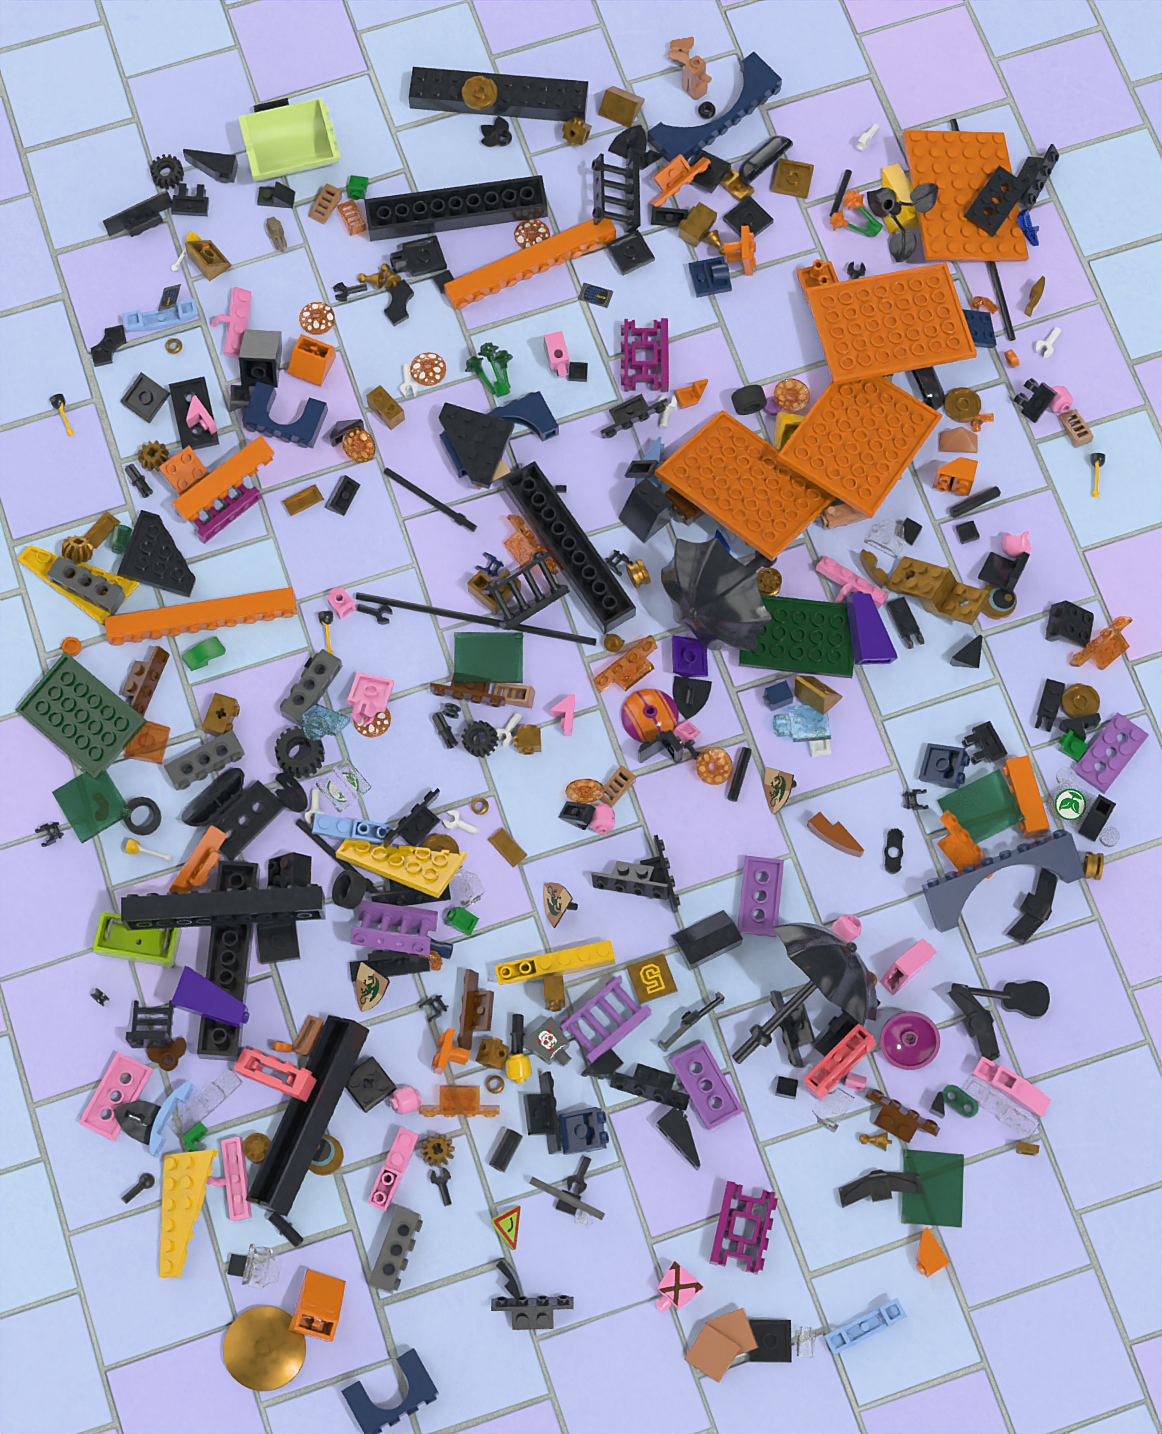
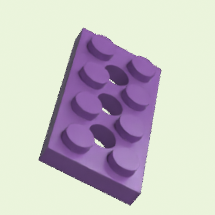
(1108, 740)
(749, 904)
(710, 1072)

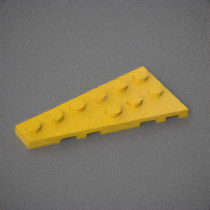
(40, 562)
(408, 865)
(181, 1204)

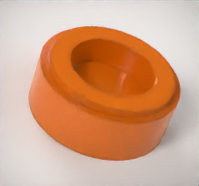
(1011, 358)
(71, 646)
(282, 1047)

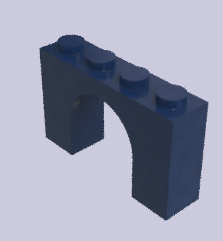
(302, 432)
(420, 1391)

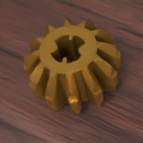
(146, 453)
(77, 549)
(445, 1147)

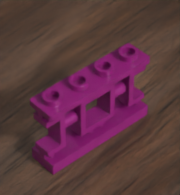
(660, 355)
(727, 1224)

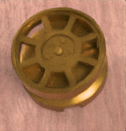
(638, 573)
(769, 581)
(1093, 865)
(256, 1147)

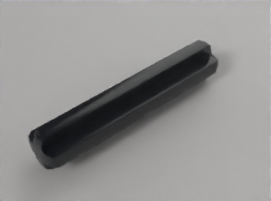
(975, 501)
(739, 774)

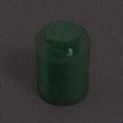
(120, 538)

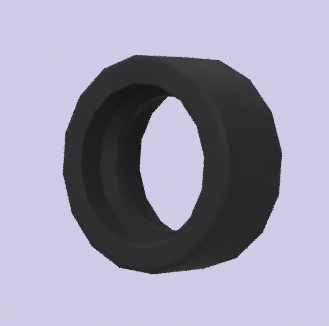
(155, 823)
(356, 891)

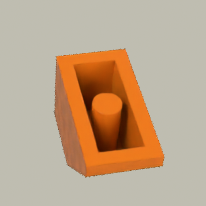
(930, 1255)

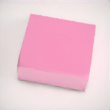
(686, 731)
(855, 1081)

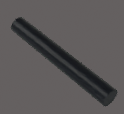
(844, 183)

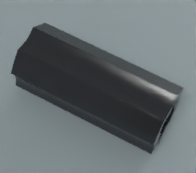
(505, 1150)

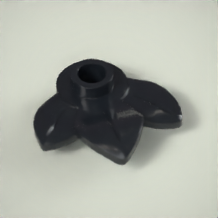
(494, 133)

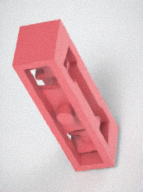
(249, 1062)
(839, 1062)

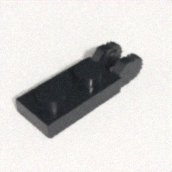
(905, 621)
(1049, 703)

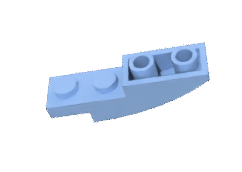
(356, 829)

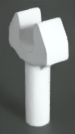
(865, 137)
(1047, 344)
(408, 382)
(665, 414)
(508, 729)
(314, 806)
(459, 823)

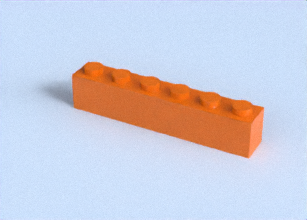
(223, 479)

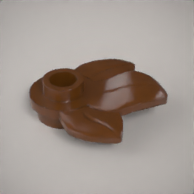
(160, 1055)

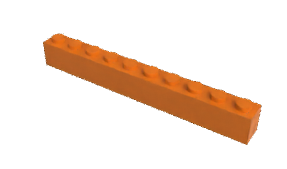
(529, 262)
(200, 616)

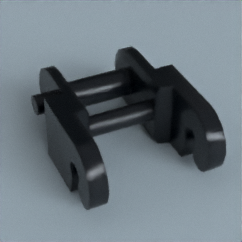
(622, 557)
(689, 745)
(915, 806)
(52, 839)
(430, 1001)

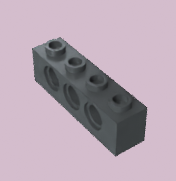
(109, 602)
(320, 660)
(207, 751)
(401, 1218)

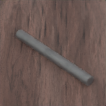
(567, 1198)

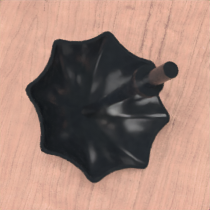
(716, 594)
(831, 967)

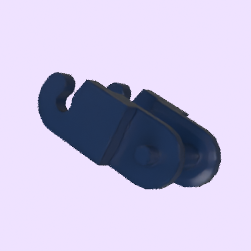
(487, 570)

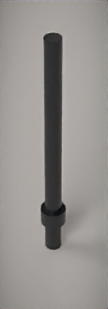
(458, 518)
(332, 853)

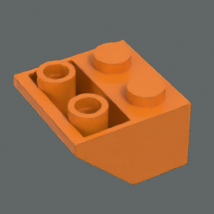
(311, 360)
(956, 476)

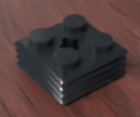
(382, 1084)

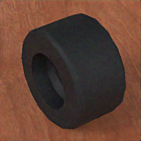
(749, 399)

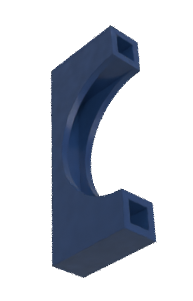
(528, 411)

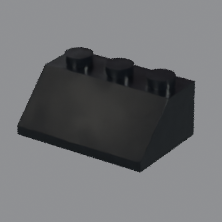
(707, 939)

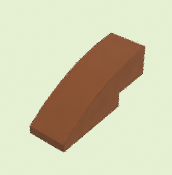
(834, 835)

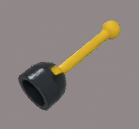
(58, 402)
(1097, 460)
(326, 619)

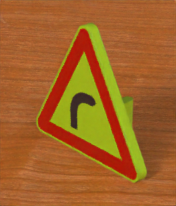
(508, 1225)

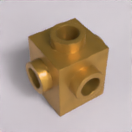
(576, 131)
(492, 1053)

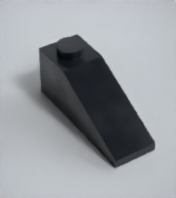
(216, 165)
(678, 1132)

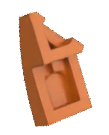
(690, 395)

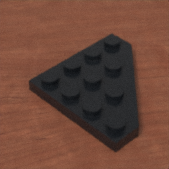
(476, 440)
(154, 557)

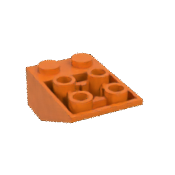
(318, 1306)

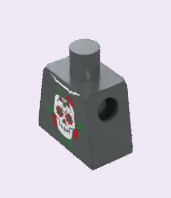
(549, 1043)

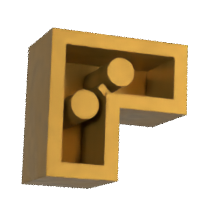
(479, 582)

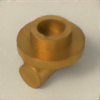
(613, 642)

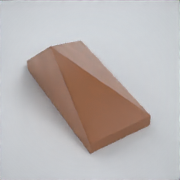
(959, 441)
(308, 1035)

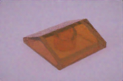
(149, 743)

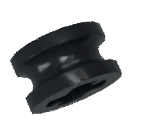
(451, 710)
(99, 997)

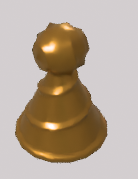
(714, 239)
(391, 278)
(375, 279)
(878, 1140)

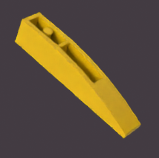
(556, 963)

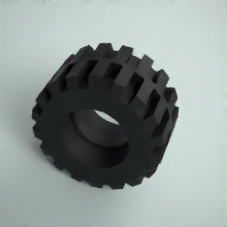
(303, 766)

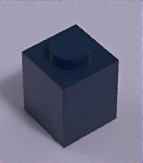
(778, 696)

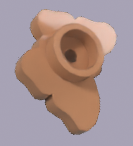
(683, 45)

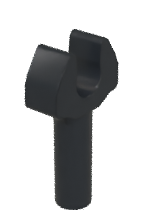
(856, 273)
(347, 290)
(376, 612)
(579, 1178)
(442, 1183)

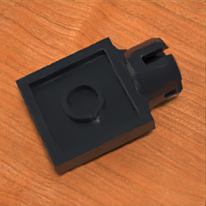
(419, 257)

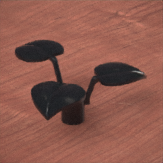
(884, 202)

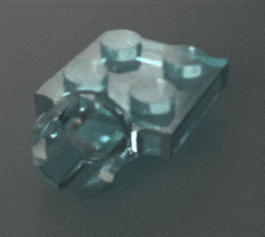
(323, 721)
(802, 724)

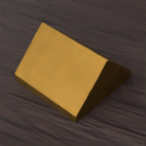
(620, 106)
(207, 258)
(816, 693)

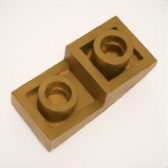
(869, 564)

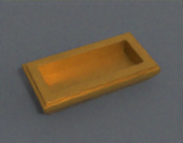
(303, 500)
(101, 529)
(507, 847)

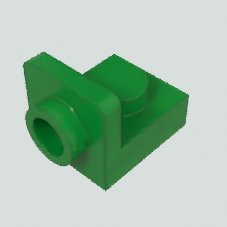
(357, 187)
(1072, 746)
(461, 920)
(196, 1134)

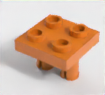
(742, 250)
(816, 275)
(184, 470)
(448, 1052)

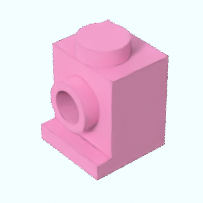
(343, 607)

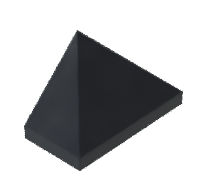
(238, 396)
(342, 427)
(642, 469)
(969, 655)

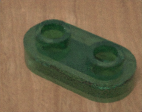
(961, 1099)

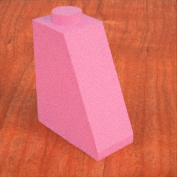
(908, 966)

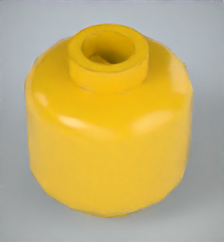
(518, 1068)

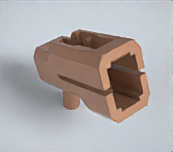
(695, 77)
(841, 516)

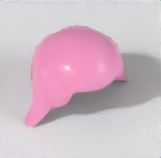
(1015, 544)

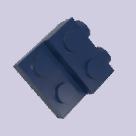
(944, 765)
(583, 1130)

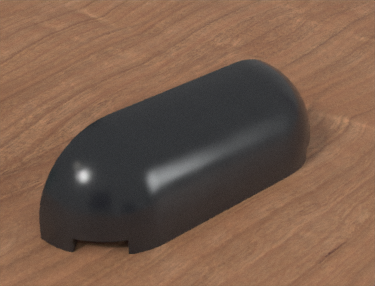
(763, 158)
(929, 386)
(214, 798)

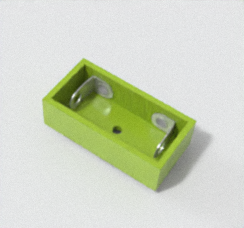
(114, 941)

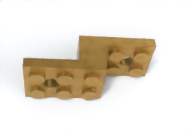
(938, 590)

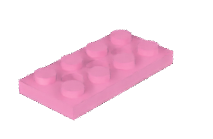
(112, 1083)

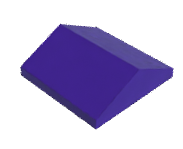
(689, 657)

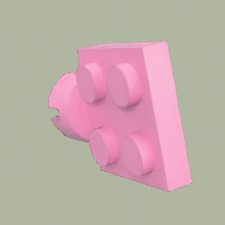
(369, 696)

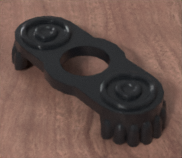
(894, 839)

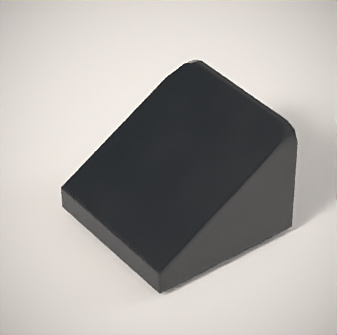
(911, 530)
(786, 1087)
(937, 1106)

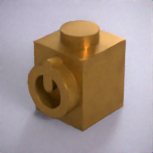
(528, 739)

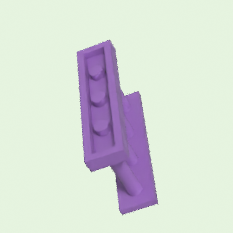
(397, 916)
(624, 1026)

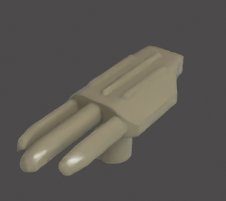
(275, 232)

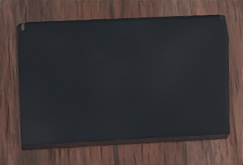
(668, 216)
(342, 495)

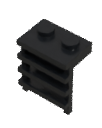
(152, 1038)

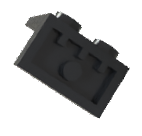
(1003, 571)

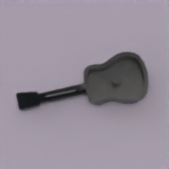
(1027, 999)

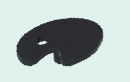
(292, 797)

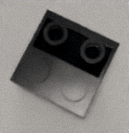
(289, 870)

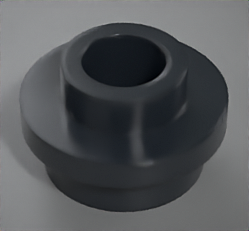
(706, 106)

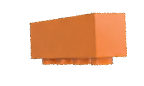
(1027, 795)

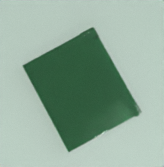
(488, 657)
(91, 804)
(984, 807)
(941, 1186)

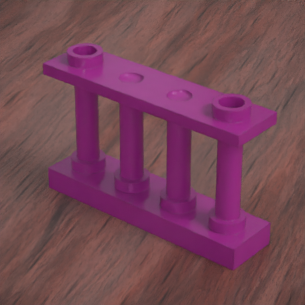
(224, 518)

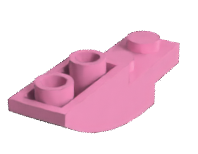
(1013, 1086)
(393, 1169)

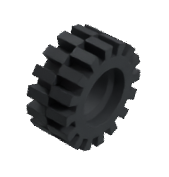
(167, 162)
(471, 732)

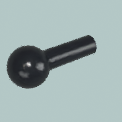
(146, 1181)

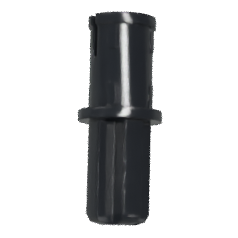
(138, 480)
(444, 730)
(517, 1033)
(286, 1229)

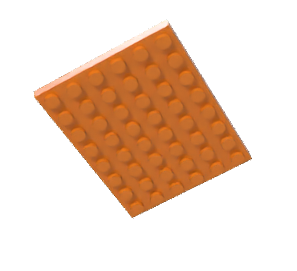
(961, 168)
(890, 323)
(860, 440)
(744, 486)

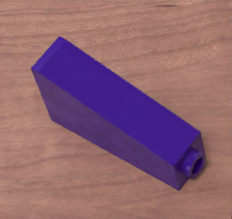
(868, 633)
(205, 999)

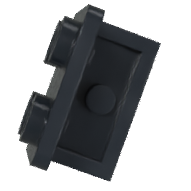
(1070, 623)
(663, 740)

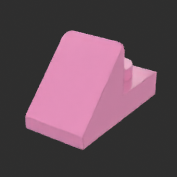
(197, 414)
(566, 710)

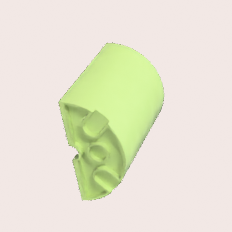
(289, 139)

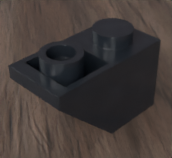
(1096, 818)

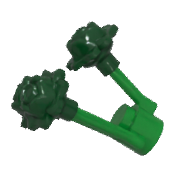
(501, 357)

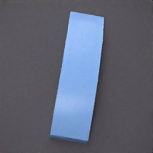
(155, 319)
(180, 1094)
(865, 1326)

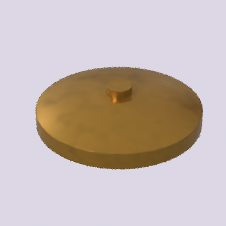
(263, 1350)

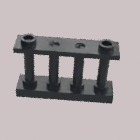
(631, 189)
(540, 600)

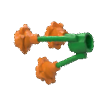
(855, 201)

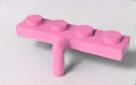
(236, 321)
(849, 581)
(235, 1179)

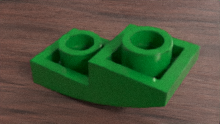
(202, 653)

